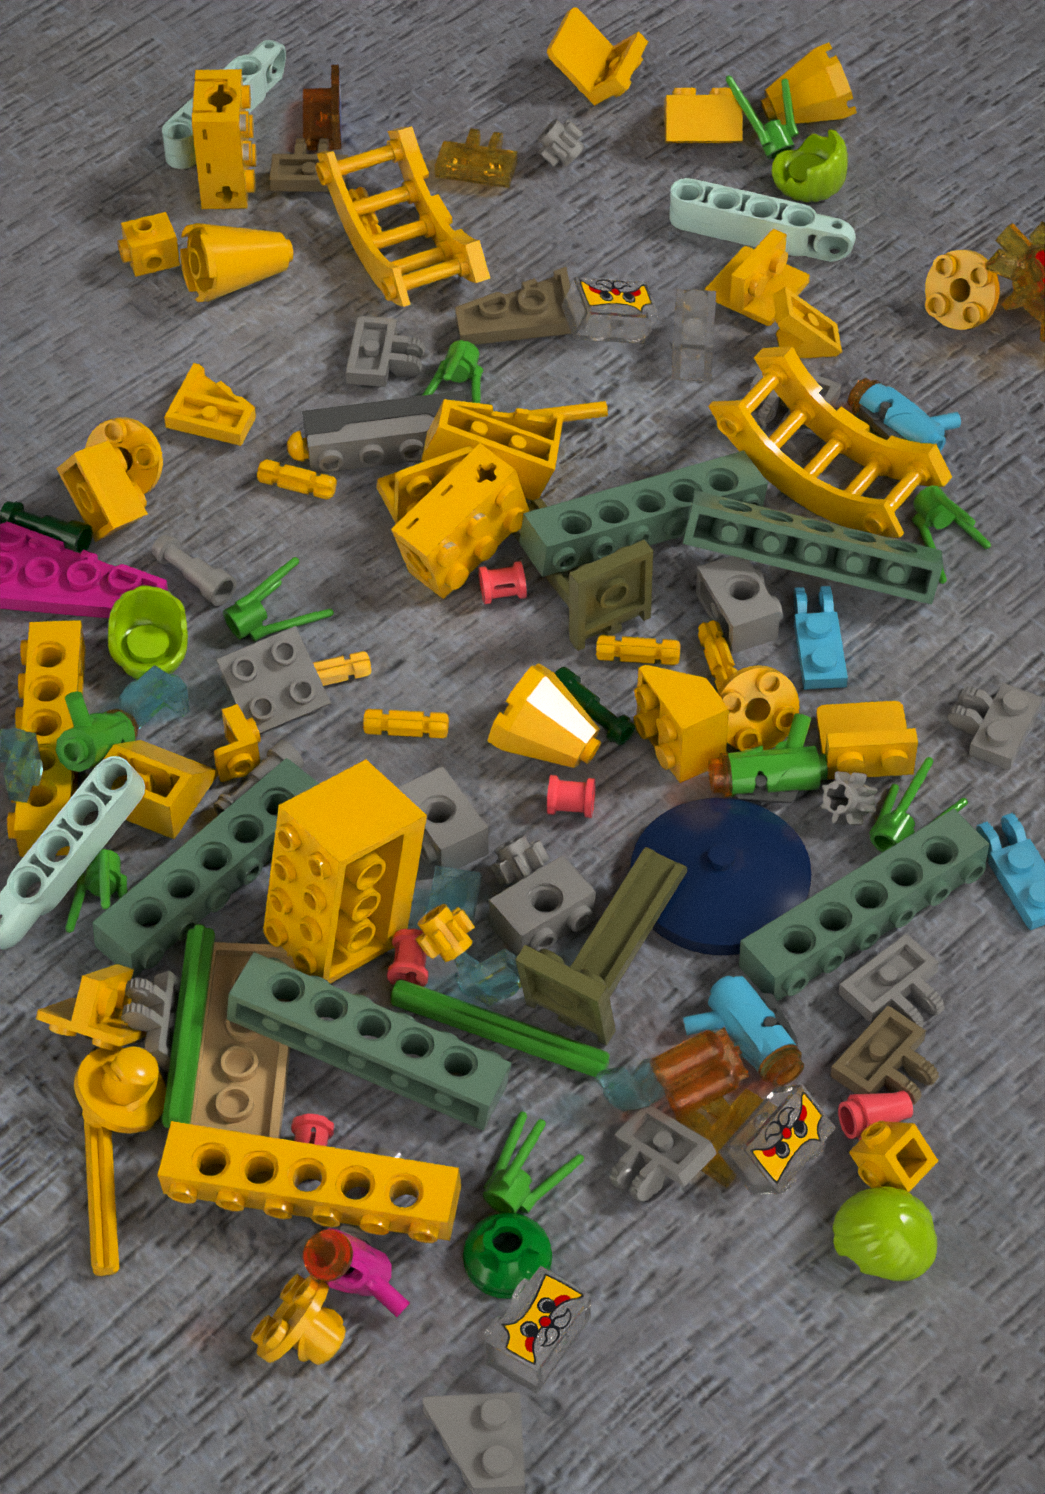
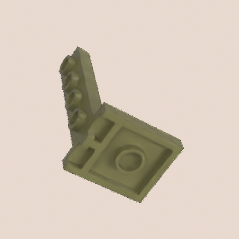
(604, 591)
(584, 989)

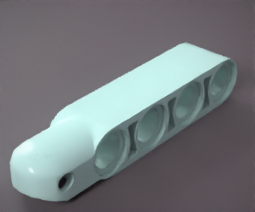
(256, 72)
(750, 216)
(67, 830)

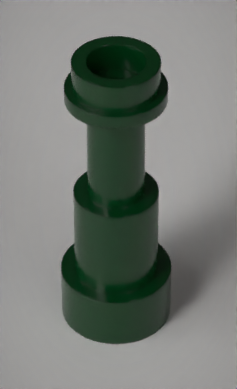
(74, 534)
(618, 728)

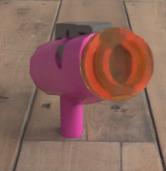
(352, 1267)

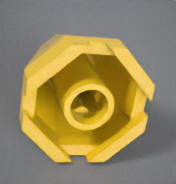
(816, 89)
(545, 722)

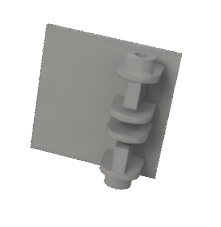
(273, 680)

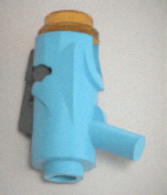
(895, 415)
(756, 1027)

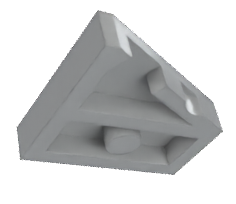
(482, 1438)

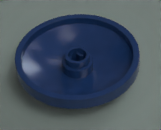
(739, 874)

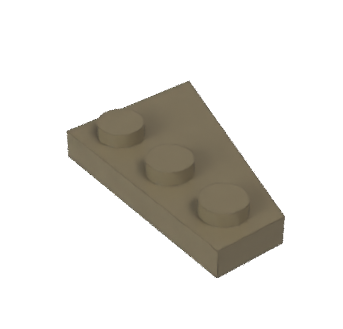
(518, 315)

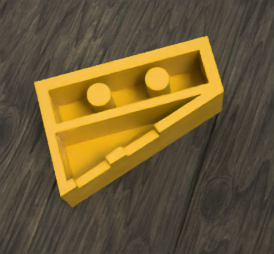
(517, 438)

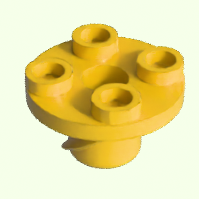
(961, 290)
(138, 447)
(759, 707)
(120, 1089)
(301, 1324)

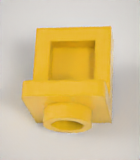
(242, 752)

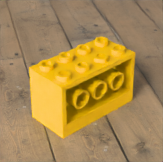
(343, 871)

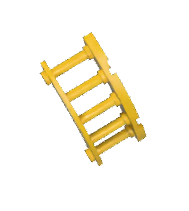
(455, 249)
(844, 434)

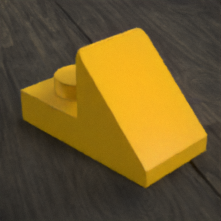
(804, 327)

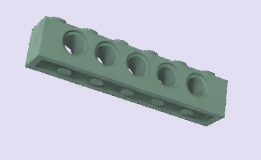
(646, 510)
(813, 547)
(218, 845)
(840, 906)
(382, 1060)

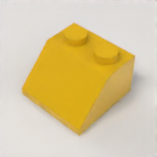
(102, 489)

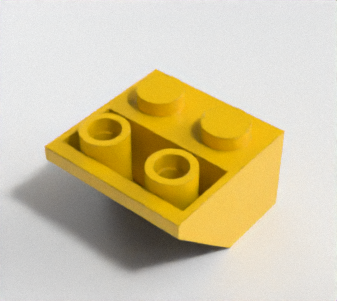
(702, 117)
(680, 719)
(171, 785)

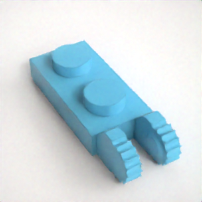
(819, 642)
(1018, 869)

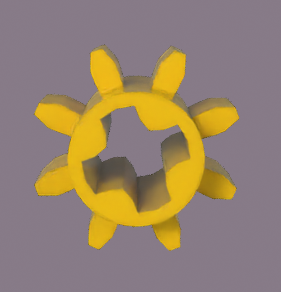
(445, 932)

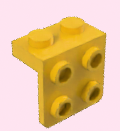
(591, 60)
(408, 486)
(867, 738)

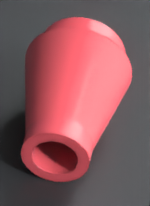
(866, 1109)

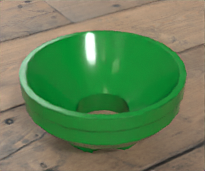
(501, 1272)

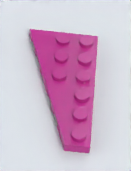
(48, 578)

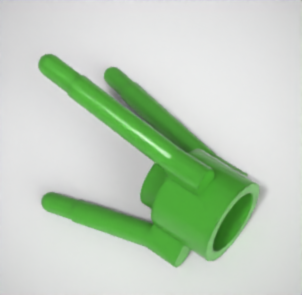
(772, 135)
(459, 366)
(939, 511)
(248, 613)
(898, 825)
(102, 879)
(509, 1184)

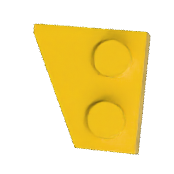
(209, 409)

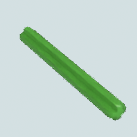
(189, 1026)
(499, 1028)

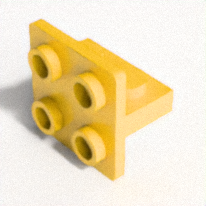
(754, 278)
(95, 1010)

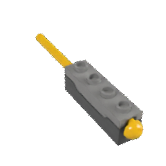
(387, 431)

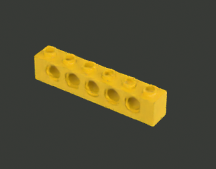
(54, 669)
(195, 1147)

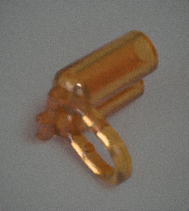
(699, 1071)

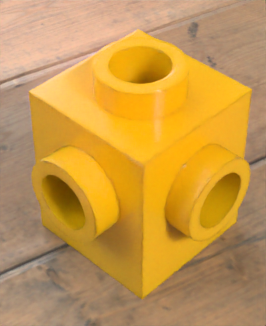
(149, 244)
(892, 1155)

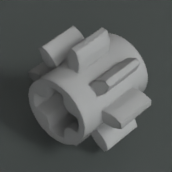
(560, 142)
(849, 798)
(518, 859)

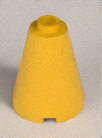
(230, 258)

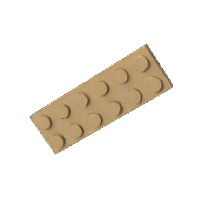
(238, 1070)

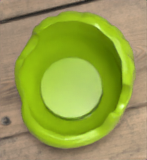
(813, 169)
(147, 630)
(886, 1233)

